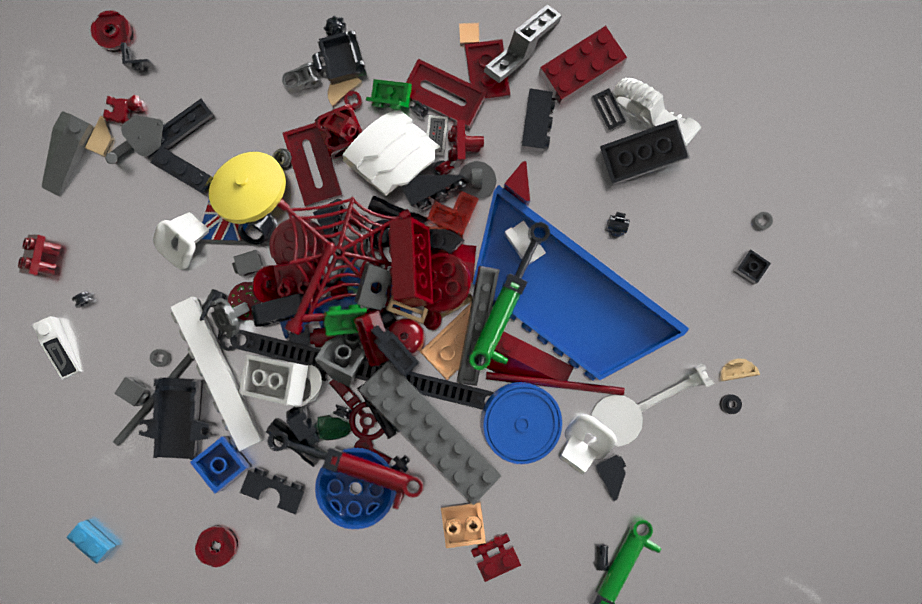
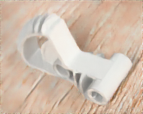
(649, 107)

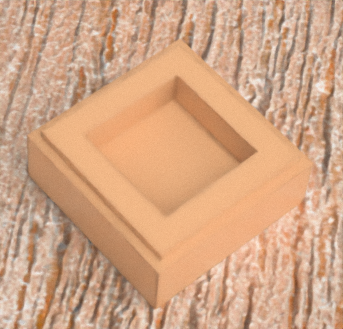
(469, 33)

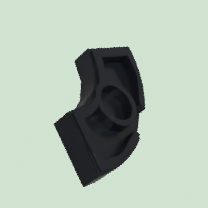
(445, 240)

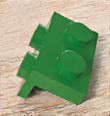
(390, 93)
(342, 321)

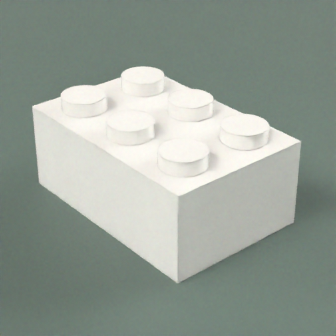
(273, 380)

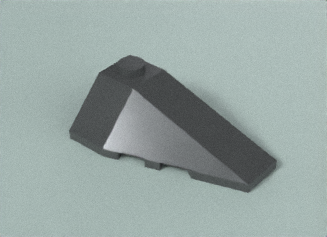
(65, 151)
(342, 357)

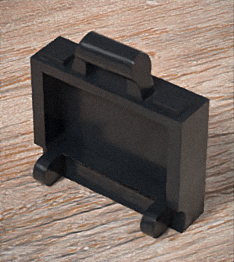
(341, 57)

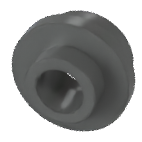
(278, 154)

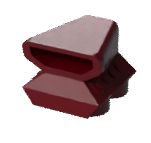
(334, 143)

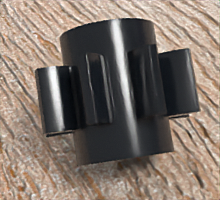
(618, 224)

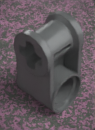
(302, 78)

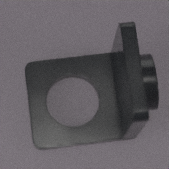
(136, 65)

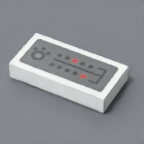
(437, 131)

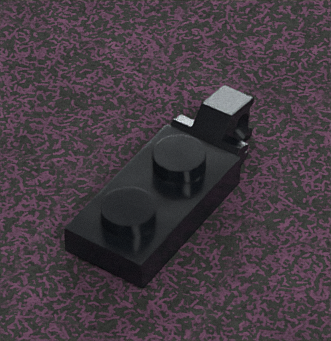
(394, 350)

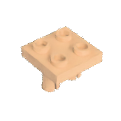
(463, 525)

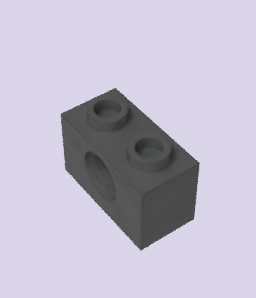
(370, 275)

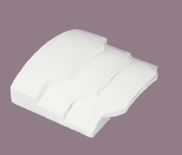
(391, 152)

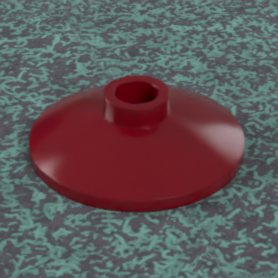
(259, 287)

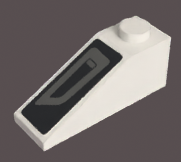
(56, 346)

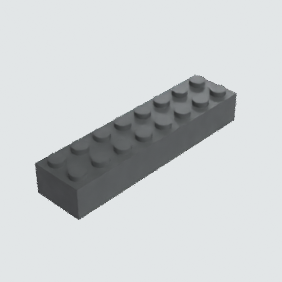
(429, 433)

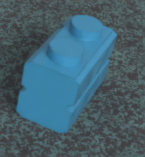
(91, 541)

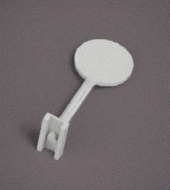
(625, 416)

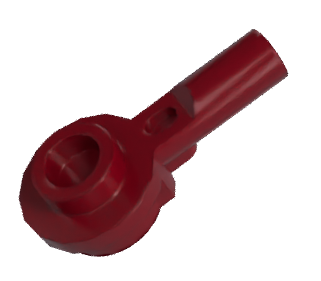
(432, 320)
(367, 444)

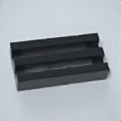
(622, 121)

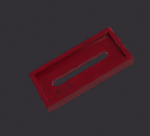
(472, 94)
(310, 193)

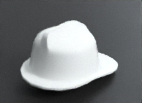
(312, 385)

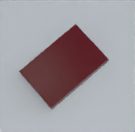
(477, 57)

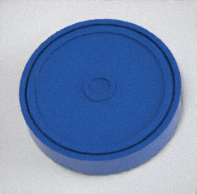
(521, 423)

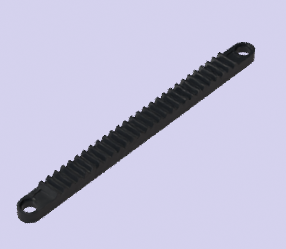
(306, 355)

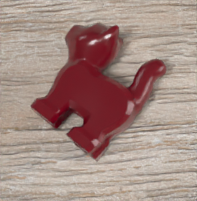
(121, 109)

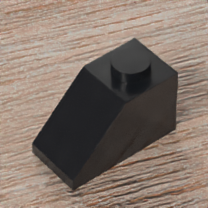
(611, 474)

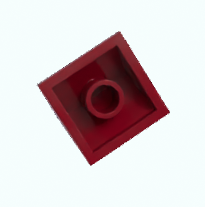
(518, 184)

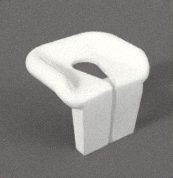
(187, 230)
(578, 453)

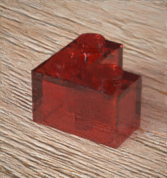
(454, 219)

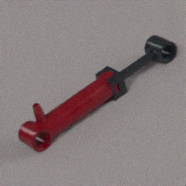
(354, 466)

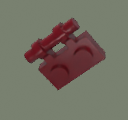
(498, 563)

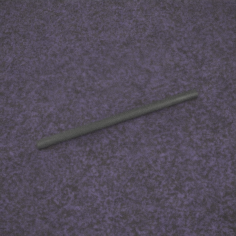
(149, 404)

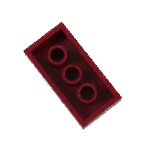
(582, 65)
(411, 262)

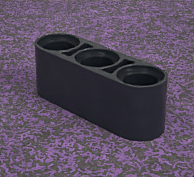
(276, 310)

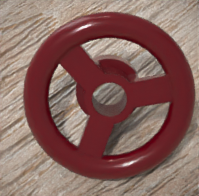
(364, 434)

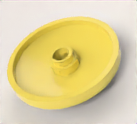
(247, 187)

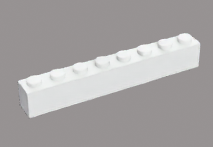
(217, 374)

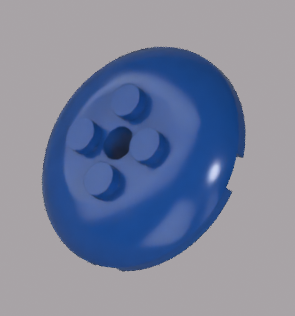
(350, 508)

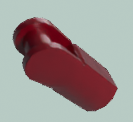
(343, 390)

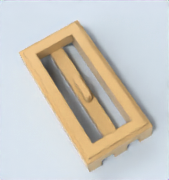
(421, 320)

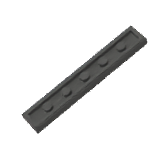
(479, 312)

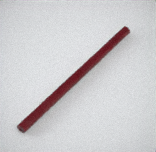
(555, 383)

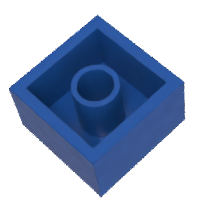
(220, 464)

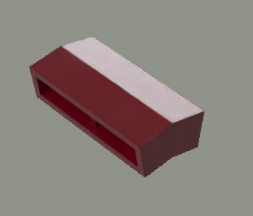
(364, 324)

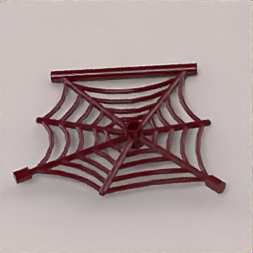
(310, 317)

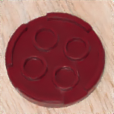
(282, 241)
(450, 282)

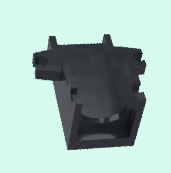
(175, 418)

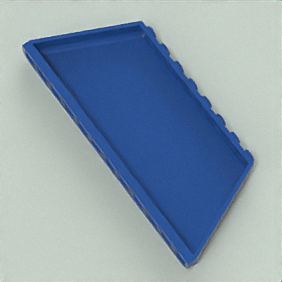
(574, 297)

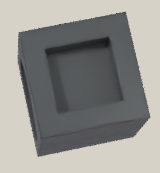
(247, 263)
(132, 391)

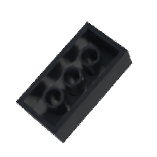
(645, 152)

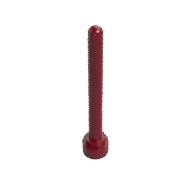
(295, 323)

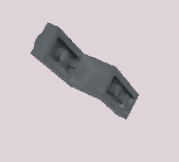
(522, 43)

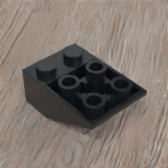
(427, 188)

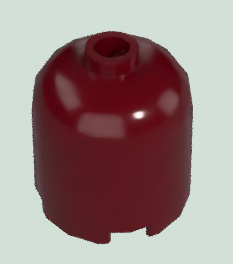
(416, 334)

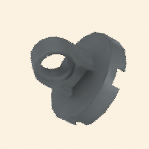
(481, 179)
(226, 317)

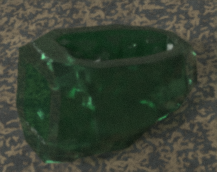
(332, 427)

